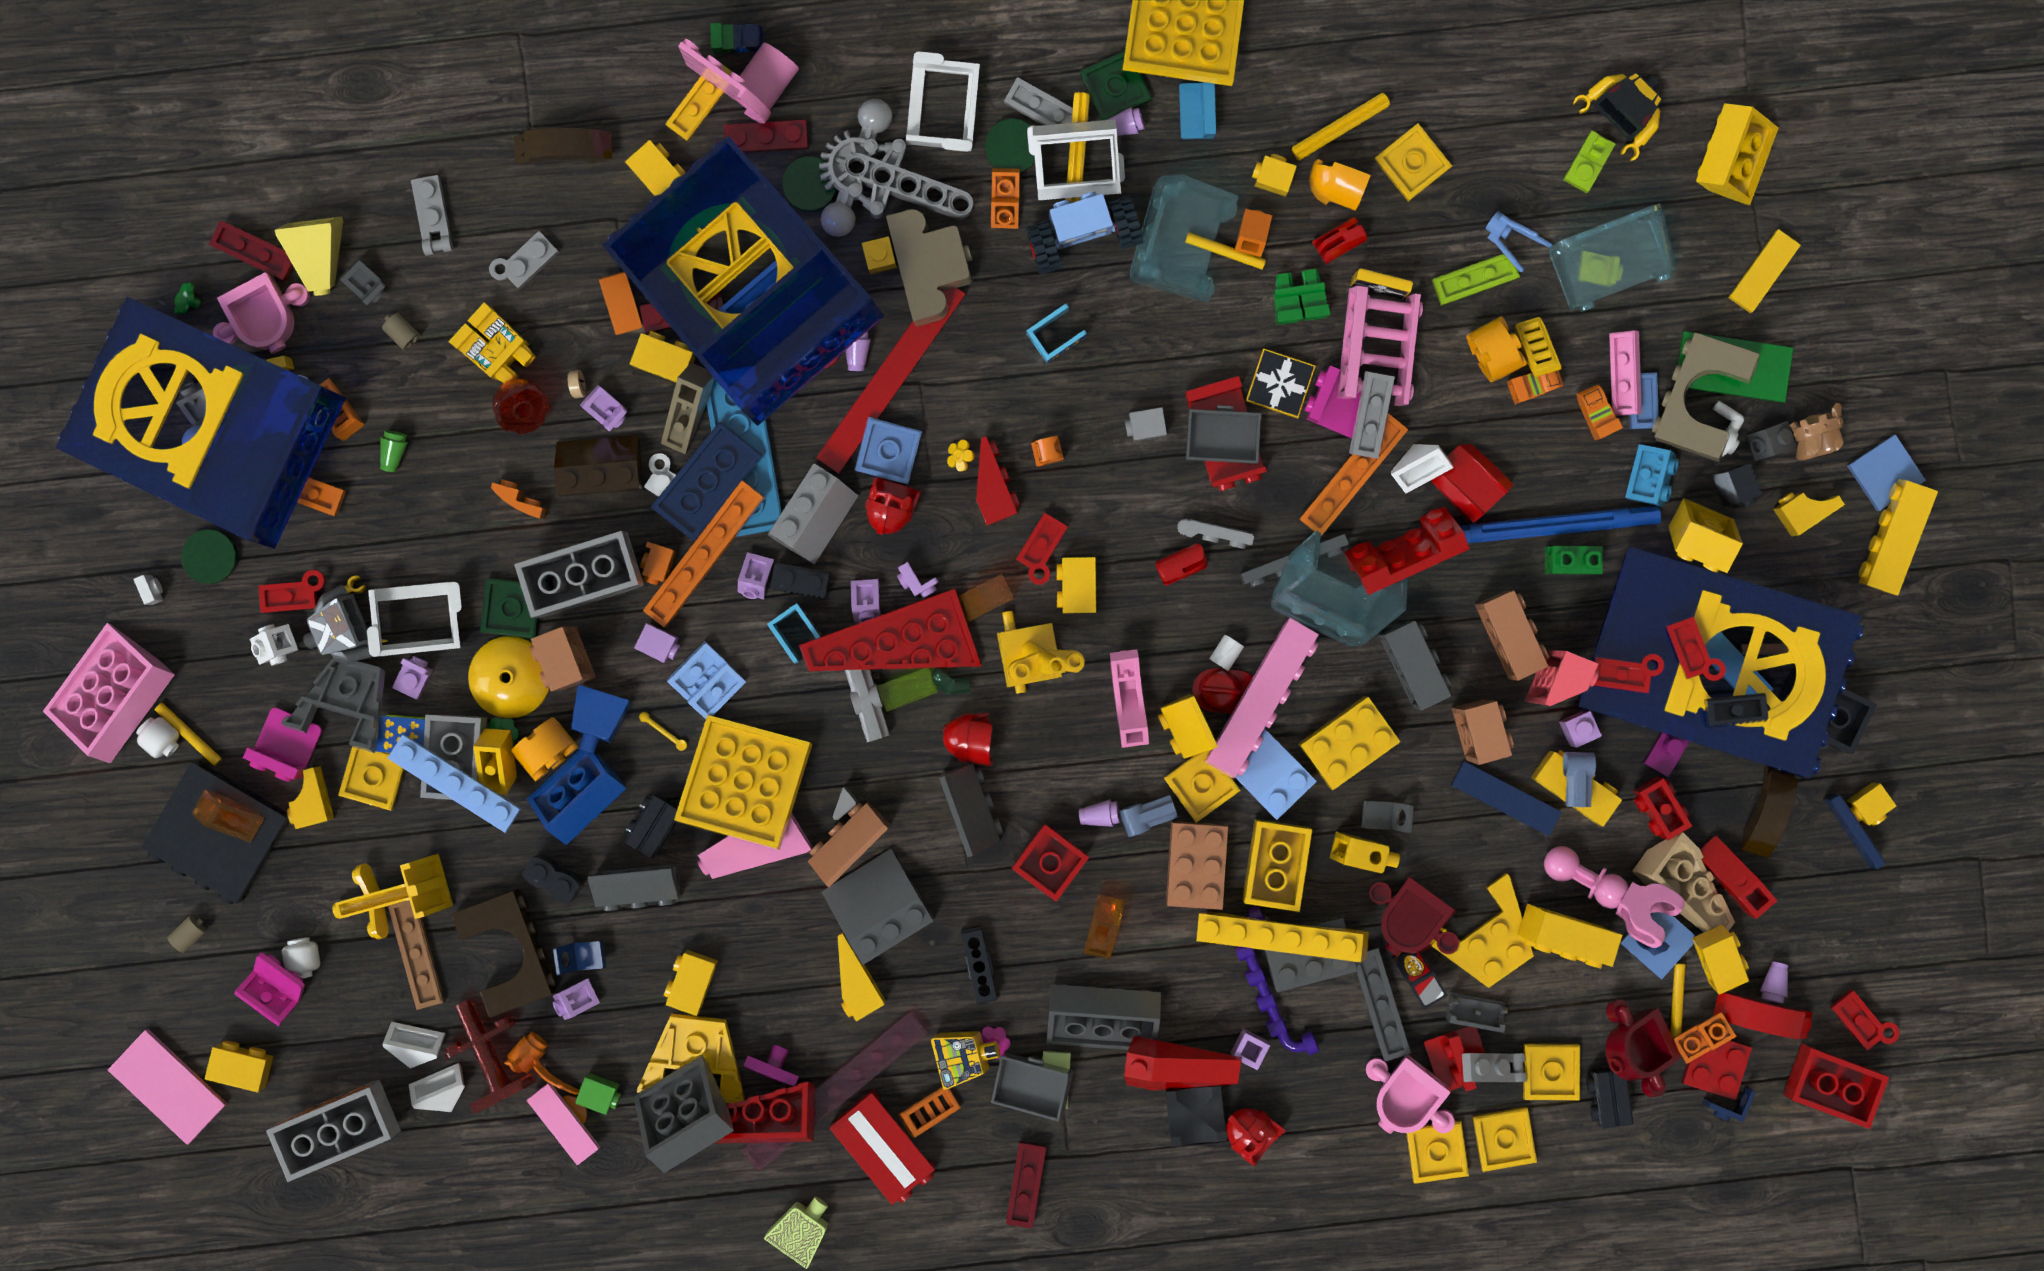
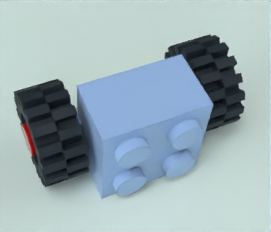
(1080, 223)

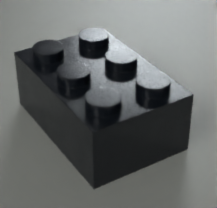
(1850, 719)

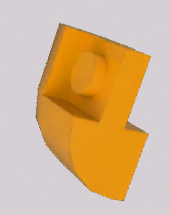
(1337, 184)

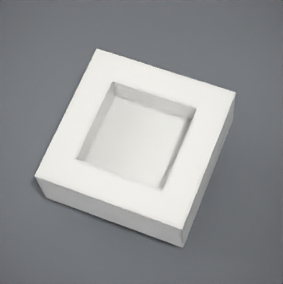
(149, 589)

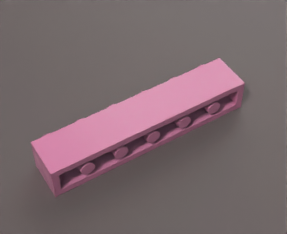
(1261, 698)

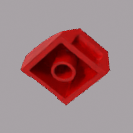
(1472, 483)

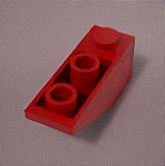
(992, 492)
(1736, 878)

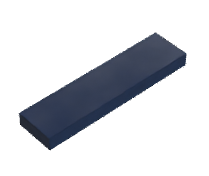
(1506, 798)

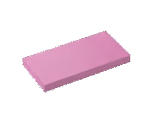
(167, 1086)

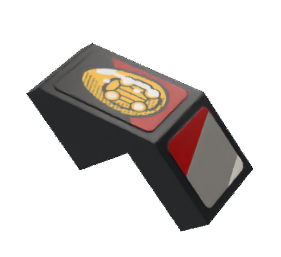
(1420, 978)

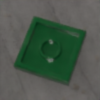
(1113, 88)
(506, 610)

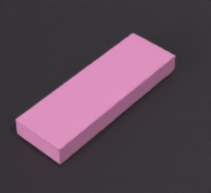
(1625, 373)
(563, 1123)

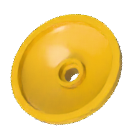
(523, 691)

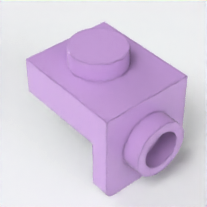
(604, 408)
(909, 579)

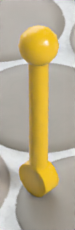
(680, 744)

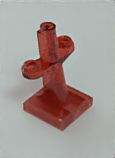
(495, 1076)

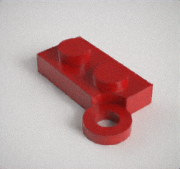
(1040, 546)
(291, 595)
(1692, 650)
(1627, 675)
(1862, 1022)

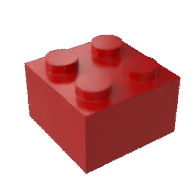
(1050, 861)

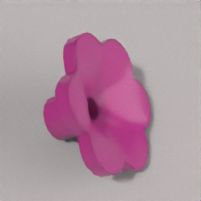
(998, 1034)

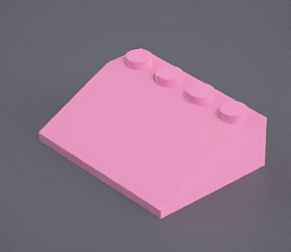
(108, 694)

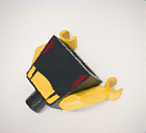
(1629, 105)

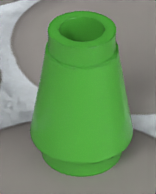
(391, 450)

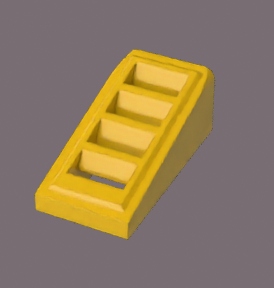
(1532, 331)

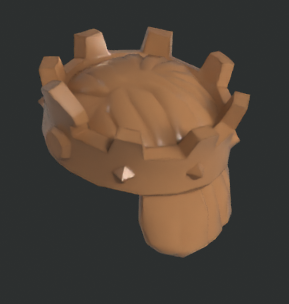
(1819, 434)

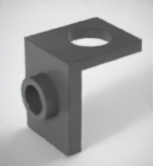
(1386, 816)

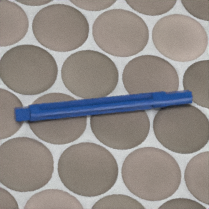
(1561, 524)

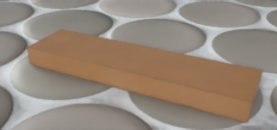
(416, 956)

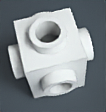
(273, 644)

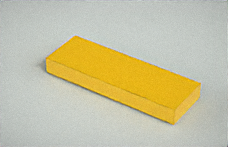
(695, 107)
(1764, 271)

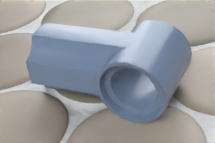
(1579, 770)
(1142, 817)

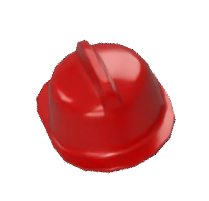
(1220, 689)

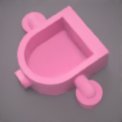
(260, 313)
(1409, 1096)

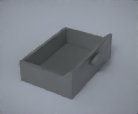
(1223, 436)
(1032, 1086)

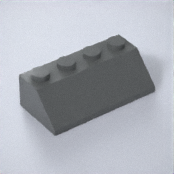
(1101, 1016)

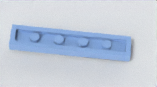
(454, 783)

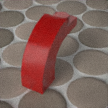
(1764, 1016)

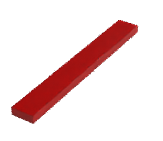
(883, 387)

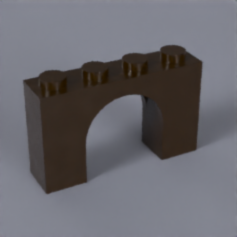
(510, 914)

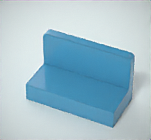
(1197, 110)

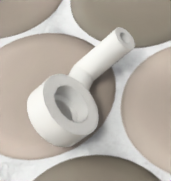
(1734, 426)

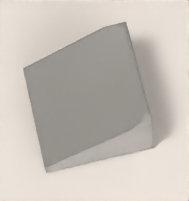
(845, 803)

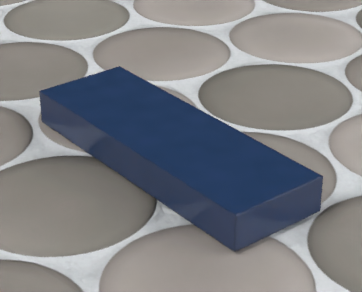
(1854, 831)

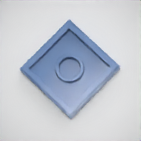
(888, 450)
(1882, 468)
(1676, 936)

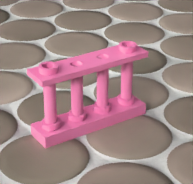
(1357, 329)

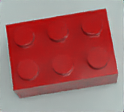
(1835, 1086)

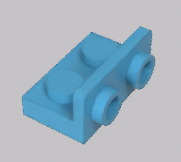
(1652, 475)

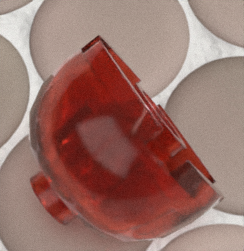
(520, 406)

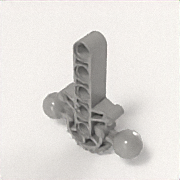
(874, 118)

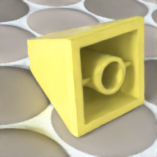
(313, 251)

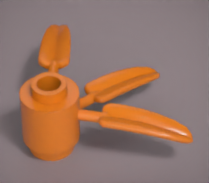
(527, 1055)

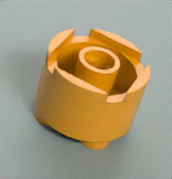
(1496, 349)
(544, 748)

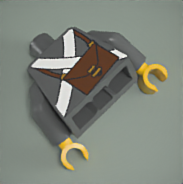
(338, 625)

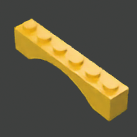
(1282, 937)

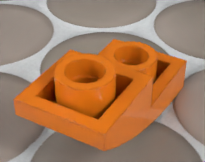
(1005, 198)
(620, 303)
(508, 492)
(1704, 1037)

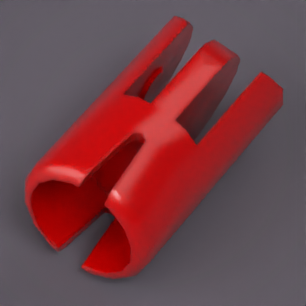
(1340, 240)
(1181, 564)

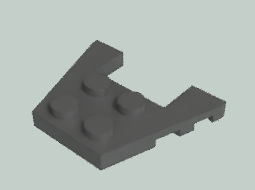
(348, 690)

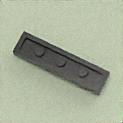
(1257, 575)
(1382, 1006)

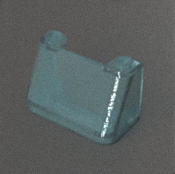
(1175, 208)
(1614, 257)

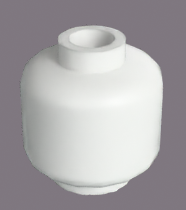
(157, 737)
(301, 956)

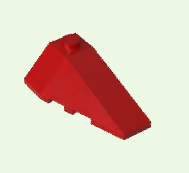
(1173, 1066)

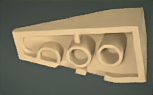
(1680, 867)

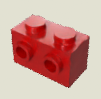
(1665, 813)

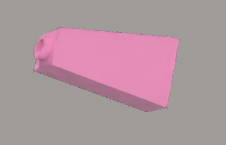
(737, 855)

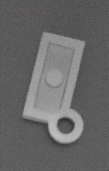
(526, 261)

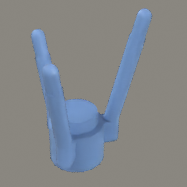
(1502, 226)

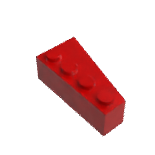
(774, 1117)

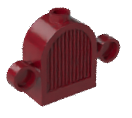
(1414, 919)
(1640, 1046)

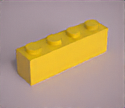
(1897, 536)

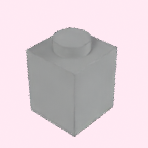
(1146, 425)

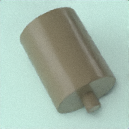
(400, 331)
(187, 933)

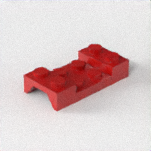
(1408, 554)

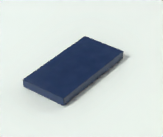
(706, 481)

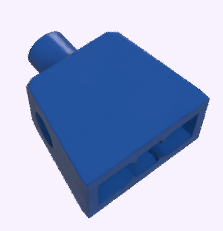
(597, 717)

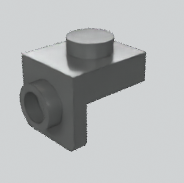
(363, 282)
(1771, 441)

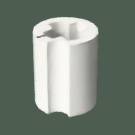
(1226, 652)

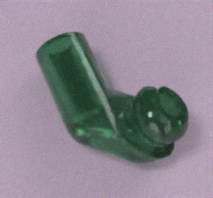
(947, 684)

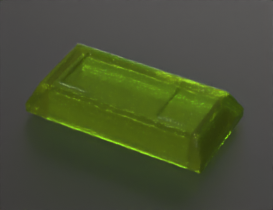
(907, 689)

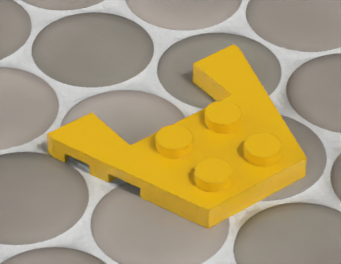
(1495, 946)
(689, 1038)

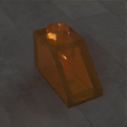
(985, 598)
(227, 816)
(1103, 926)

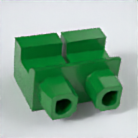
(1311, 296)
(1574, 560)

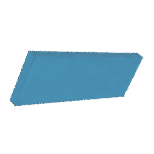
(762, 478)

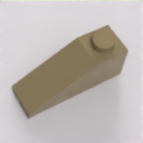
(687, 407)

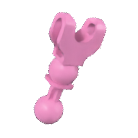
(1612, 892)

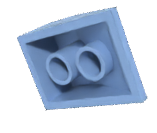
(1275, 776)

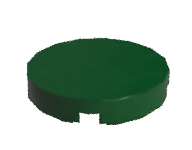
(1008, 145)
(804, 185)
(209, 556)

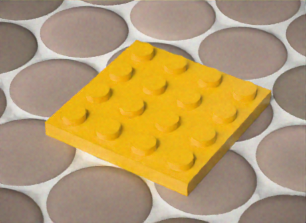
(1184, 39)
(743, 782)

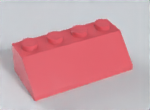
(1562, 679)

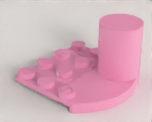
(757, 85)

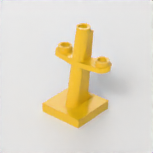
(1032, 655)
(423, 886)

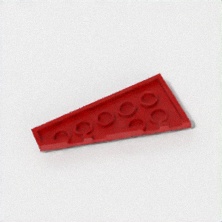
(913, 636)

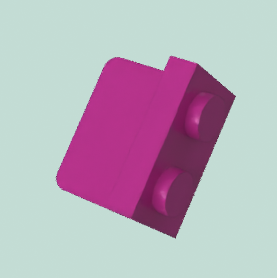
(1329, 410)
(282, 748)
(271, 989)

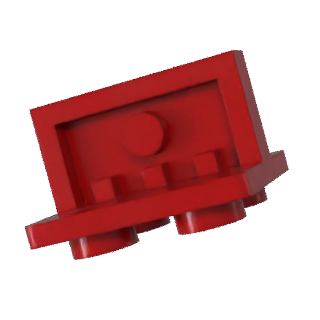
(1446, 1055)

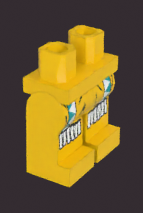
(501, 350)

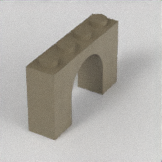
(1702, 358)

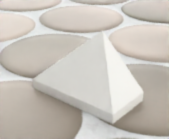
(1420, 466)
(413, 1044)
(438, 1090)

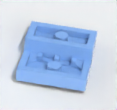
(706, 680)

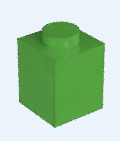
(598, 1094)

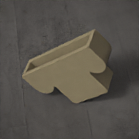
(928, 264)

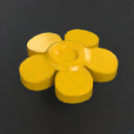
(960, 455)

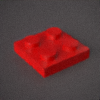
(1719, 1069)

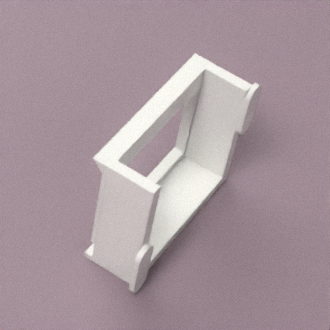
(935, 63)
(1073, 133)
(374, 632)

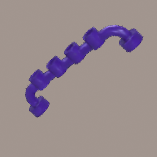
(1266, 999)

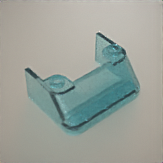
(1330, 604)

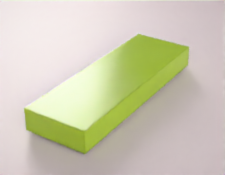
(1474, 279)

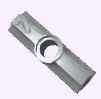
(867, 704)

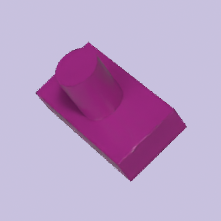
(1665, 754)
(773, 1067)

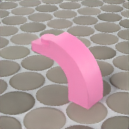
(1129, 698)

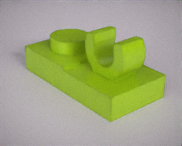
(1589, 161)

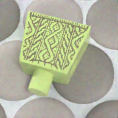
(799, 1231)

